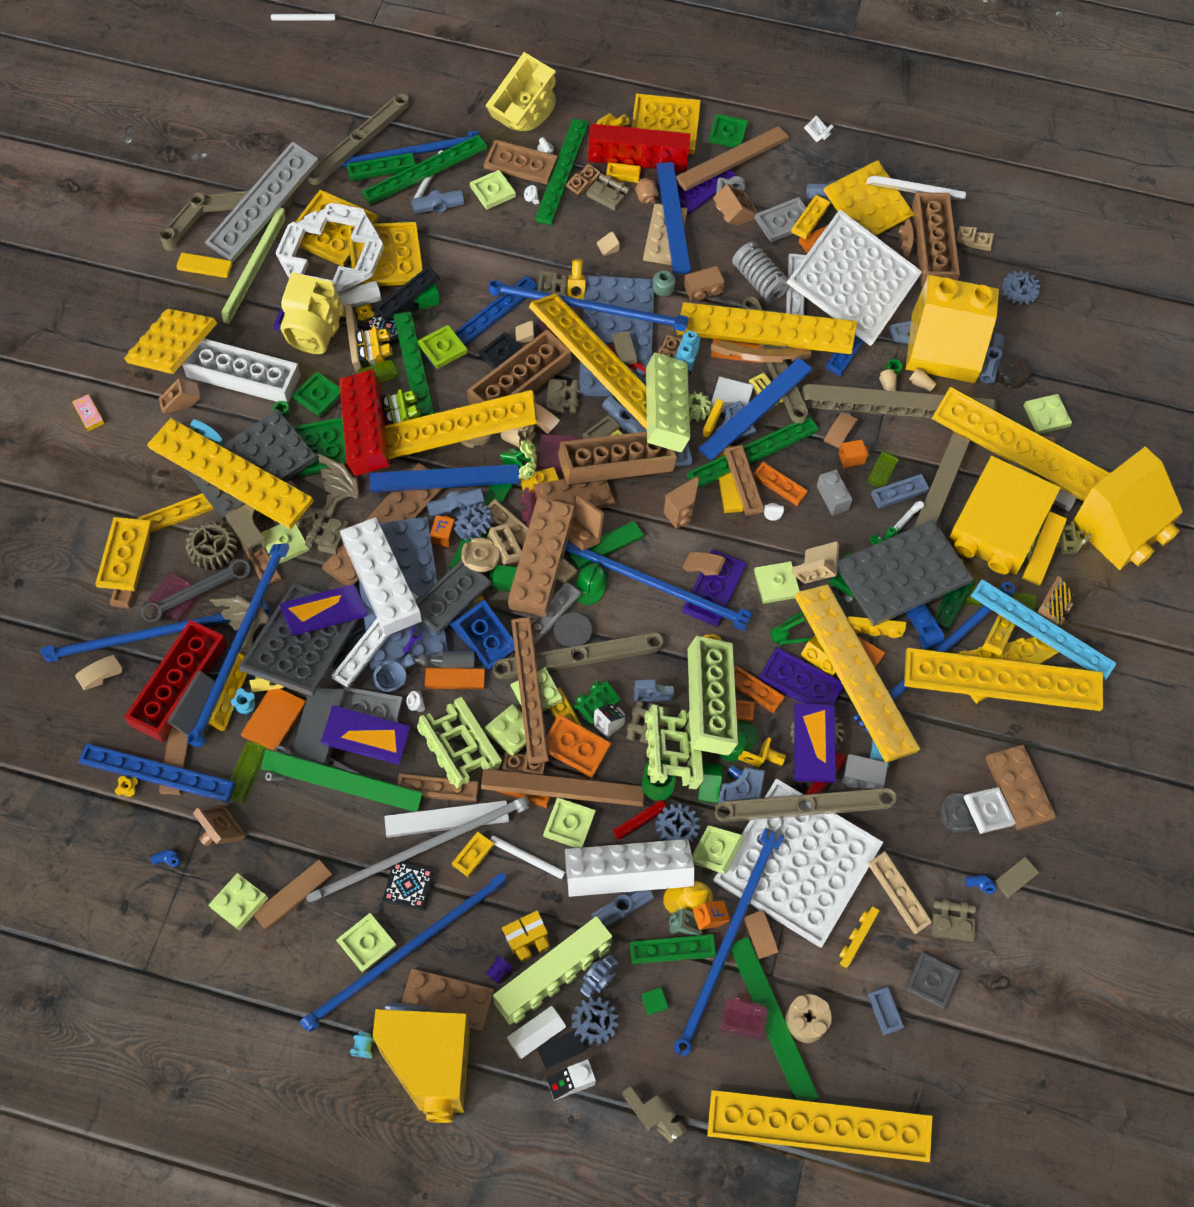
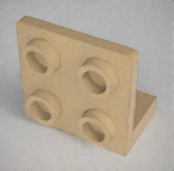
(819, 563)

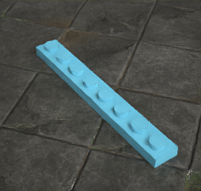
(1042, 629)

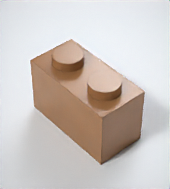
(704, 283)

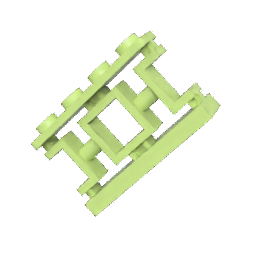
(472, 735)
(657, 749)

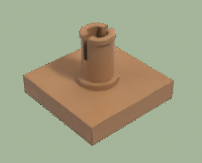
(218, 825)

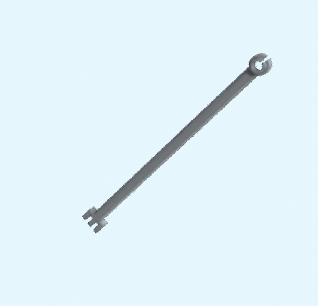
(519, 805)

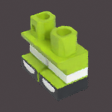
(398, 407)

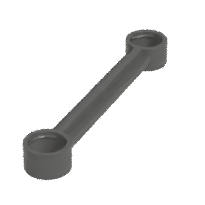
(194, 589)

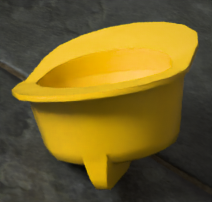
(687, 897)

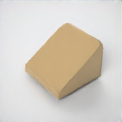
(608, 244)
(524, 332)

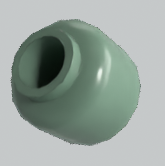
(664, 283)

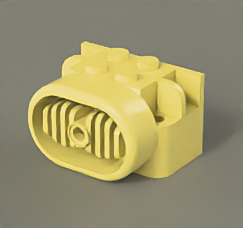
(524, 95)
(310, 312)

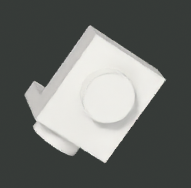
(817, 129)

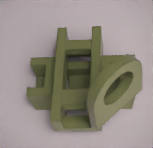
(1077, 542)

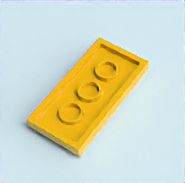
(124, 554)

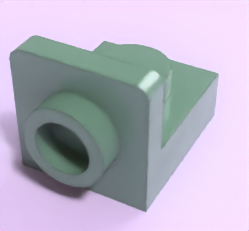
(685, 922)

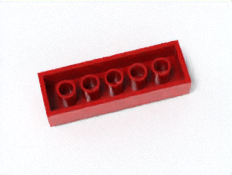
(638, 146)
(364, 422)
(193, 651)

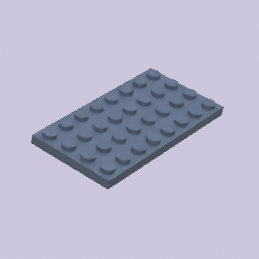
(621, 292)
(414, 554)

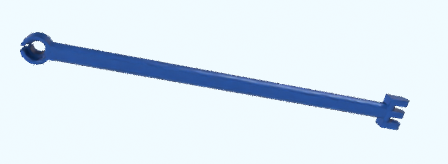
(413, 149)
(680, 322)
(738, 618)
(950, 642)
(52, 654)
(196, 737)
(710, 982)
(310, 1021)

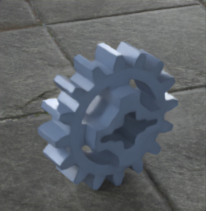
(1029, 287)
(473, 522)
(686, 826)
(599, 976)
(591, 1013)

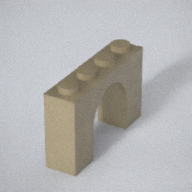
(243, 522)

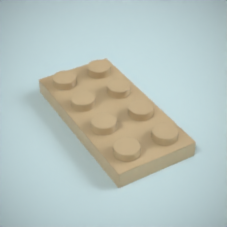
(657, 243)

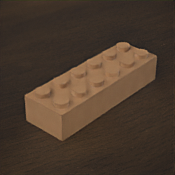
(935, 236)
(524, 370)
(613, 458)
(541, 557)

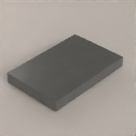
(191, 704)

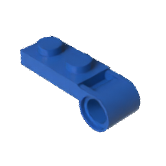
(928, 629)

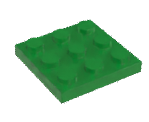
(323, 438)

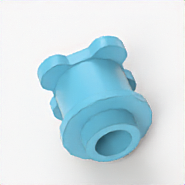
(241, 698)
(362, 1045)

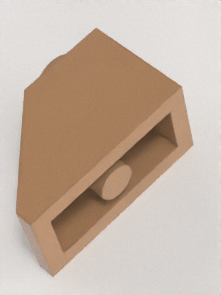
(179, 396)

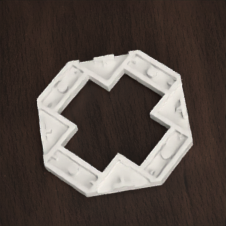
(315, 223)

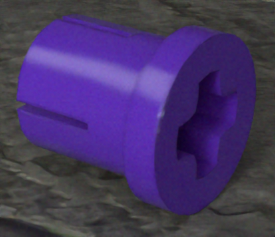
(499, 969)

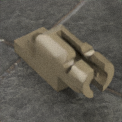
(655, 1113)

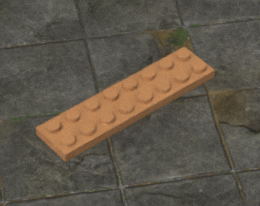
(395, 507)

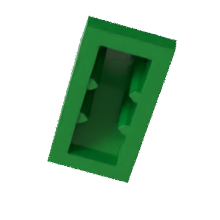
(710, 786)

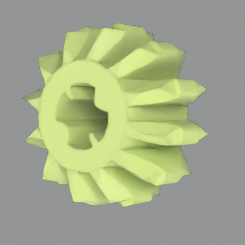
(699, 406)

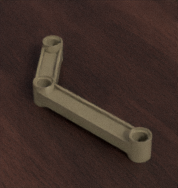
(197, 206)

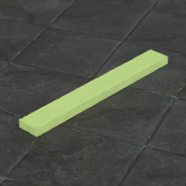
(253, 266)

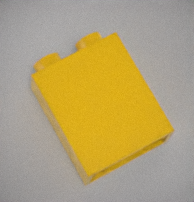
(1003, 516)

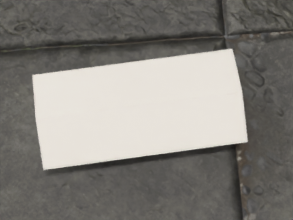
(361, 295)
(536, 1032)

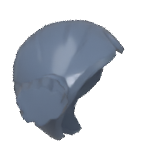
(392, 674)

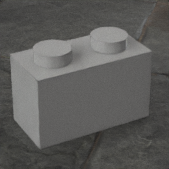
(834, 492)
(864, 772)

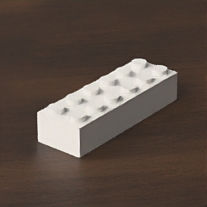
(242, 370)
(380, 576)
(629, 867)

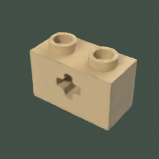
(507, 545)

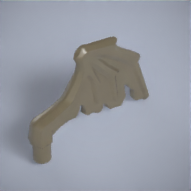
(338, 483)
(236, 614)

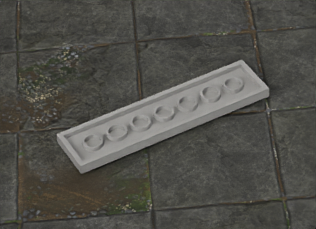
(262, 202)

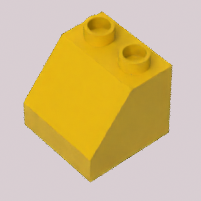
(951, 328)
(1131, 510)
(427, 1057)

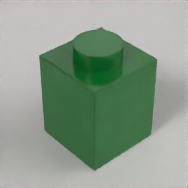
(428, 298)
(502, 577)

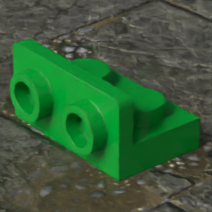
(598, 696)

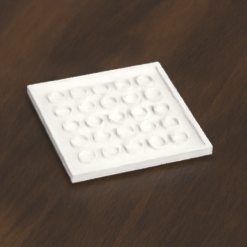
(854, 276)
(811, 872)

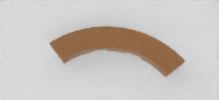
(760, 355)

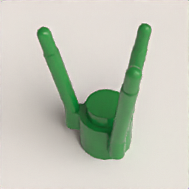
(780, 632)

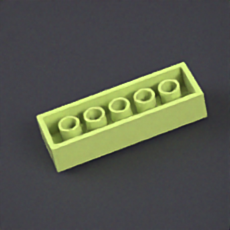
(667, 402)
(712, 696)
(552, 971)

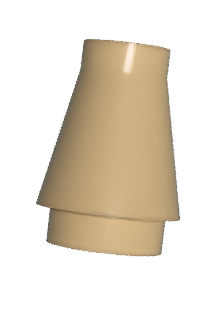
(888, 380)
(922, 380)

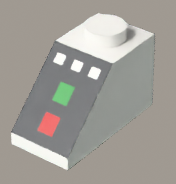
(608, 719)
(571, 1080)

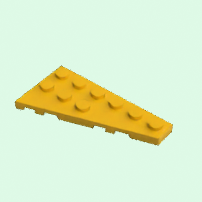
(1022, 650)

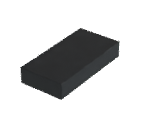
(560, 1049)

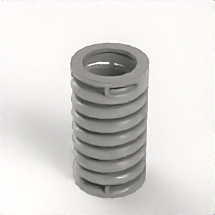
(761, 272)

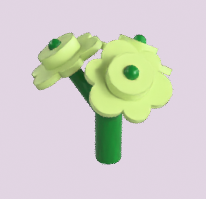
(527, 448)

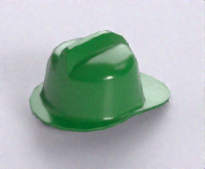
(591, 583)
(746, 740)
(658, 790)

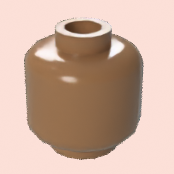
(647, 191)

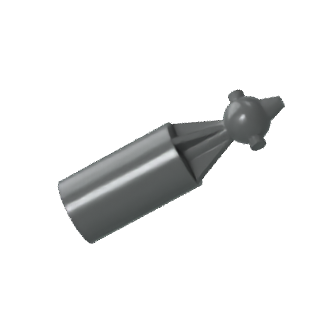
(449, 659)

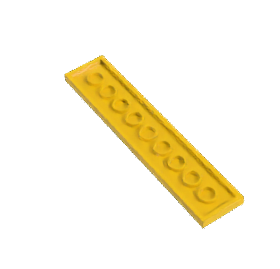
(770, 328)
(593, 354)
(461, 424)
(1018, 444)
(231, 473)
(857, 673)
(1004, 679)
(820, 1126)

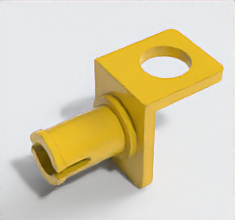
(609, 119)
(576, 279)
(765, 754)

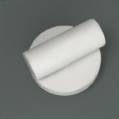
(545, 147)
(531, 194)
(773, 511)
(415, 701)

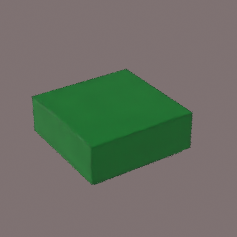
(654, 1001)

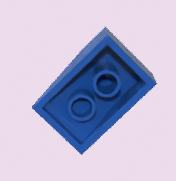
(483, 634)

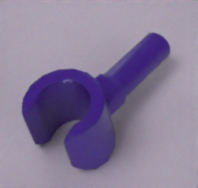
(412, 639)

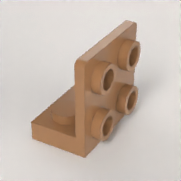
(586, 524)

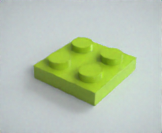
(442, 346)

